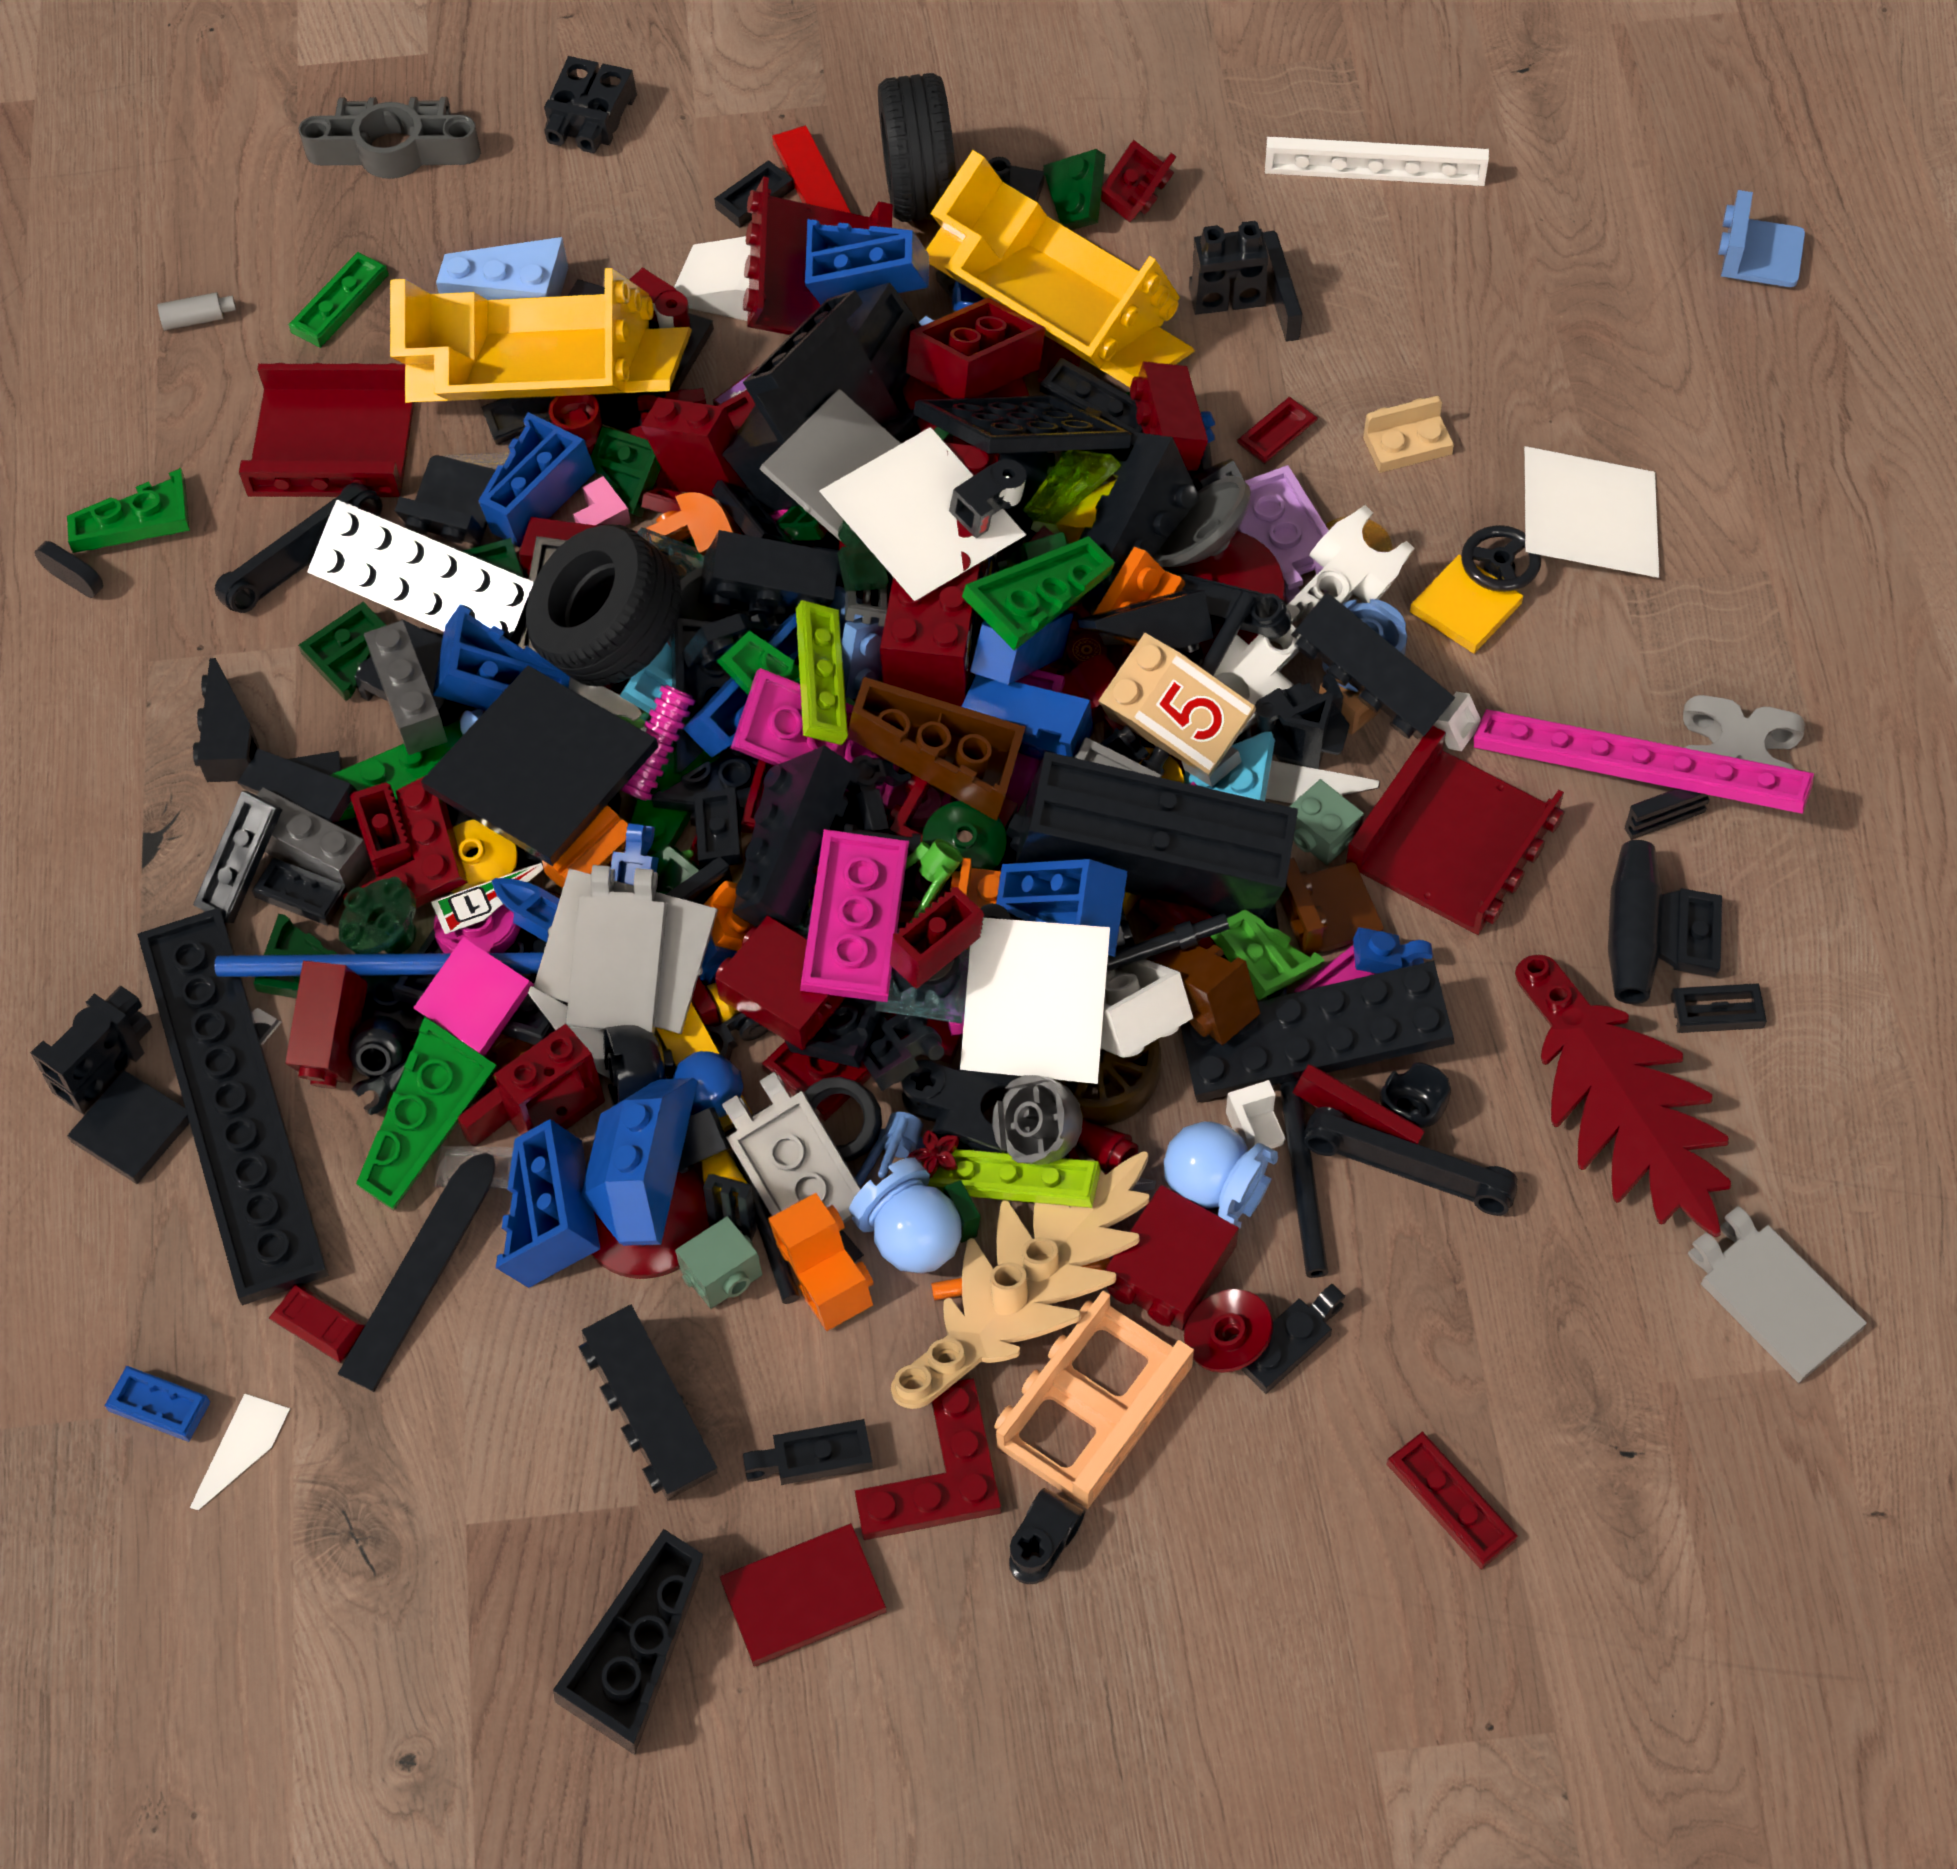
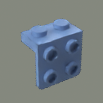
(1758, 248)
(859, 647)

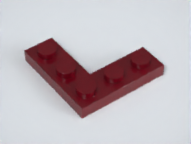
(433, 844)
(958, 1495)

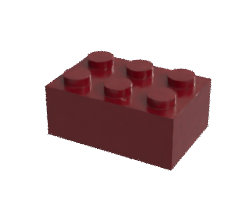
(975, 350)

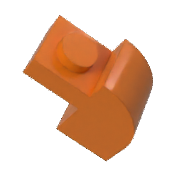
(699, 518)

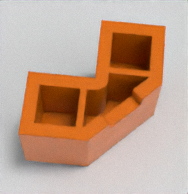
(828, 1276)

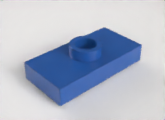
(157, 1403)

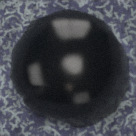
(1417, 1094)

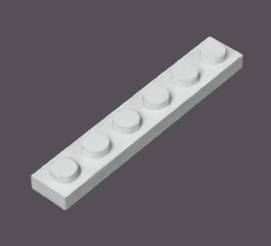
(1376, 161)

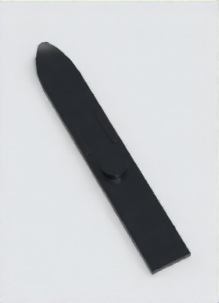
(419, 1272)

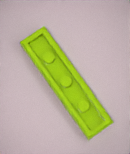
(821, 673)
(999, 1177)

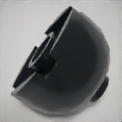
(633, 1060)

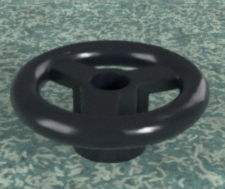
(1498, 561)

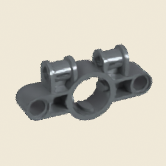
(349, 135)

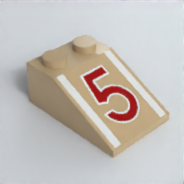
(1176, 705)

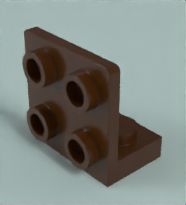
(1327, 907)

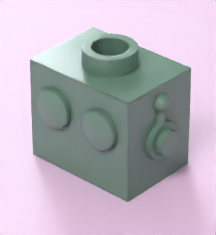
(1325, 822)
(719, 1262)

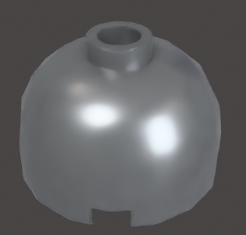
(1037, 1120)

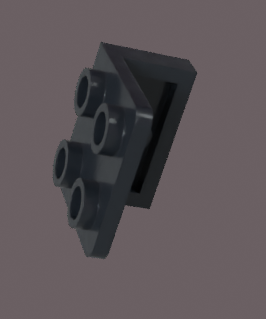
(448, 501)

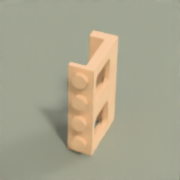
(1116, 1419)

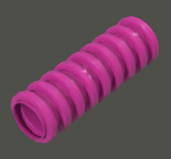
(663, 726)

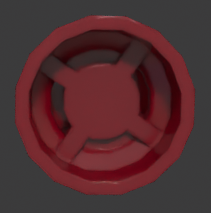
(578, 416)

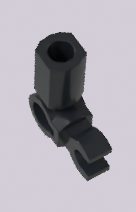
(866, 798)

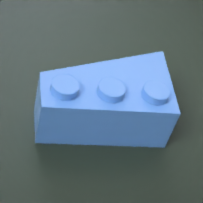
(507, 270)

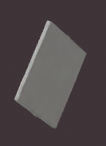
(823, 451)
(684, 949)

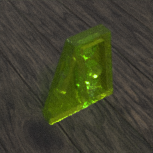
(1069, 483)

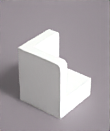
(1253, 1115)

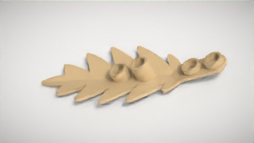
(1013, 1297)

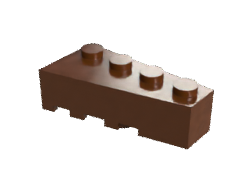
(938, 742)

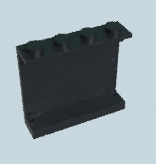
(814, 365)

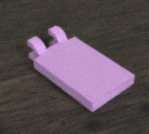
(1285, 523)

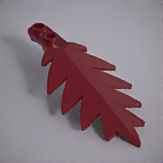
(1625, 1098)

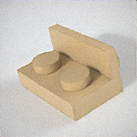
(1407, 434)

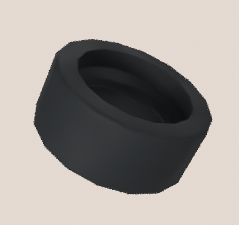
(868, 1103)

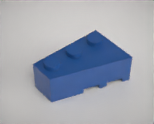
(536, 479)
(1051, 718)

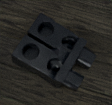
(589, 105)
(1228, 266)
(94, 1049)

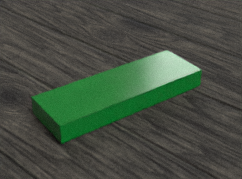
(338, 299)

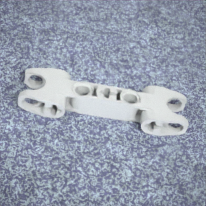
(1347, 570)

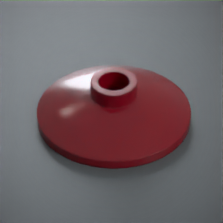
(1220, 1318)

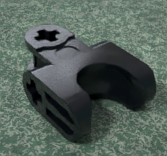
(956, 1102)

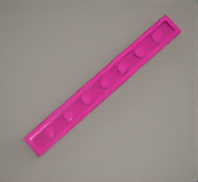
(1644, 761)

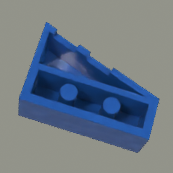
(859, 259)
(482, 663)
(1065, 893)
(548, 1216)

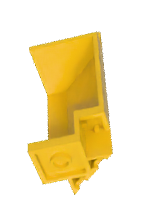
(1037, 267)
(531, 346)

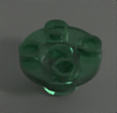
(379, 918)

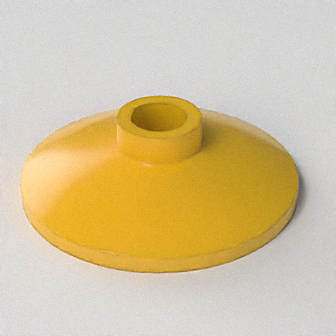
(494, 858)

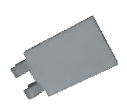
(617, 953)
(790, 1151)
(1775, 1295)

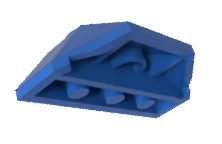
(639, 1159)

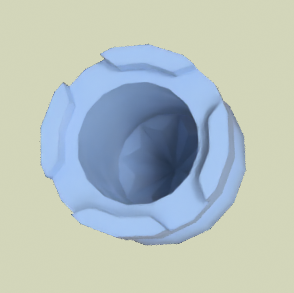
(1217, 1170)
(911, 1221)

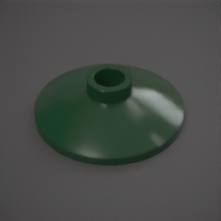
(988, 838)

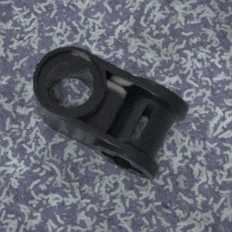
(1045, 1530)

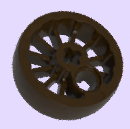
(1132, 1098)

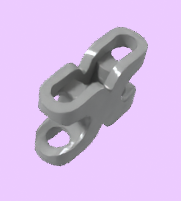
(1740, 736)

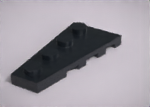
(844, 1034)

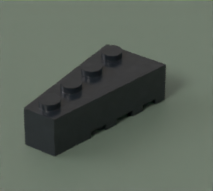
(788, 834)
(629, 1650)

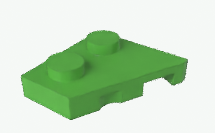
(1267, 953)

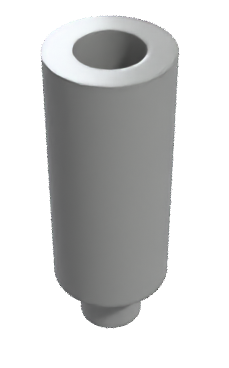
(194, 310)

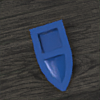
(531, 905)

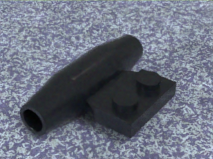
(1651, 925)

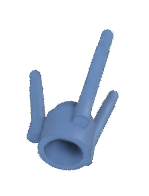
(898, 1140)

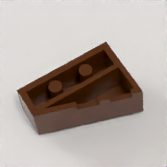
(1216, 988)

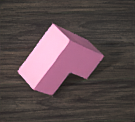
(603, 505)

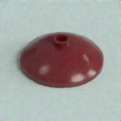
(685, 1221)

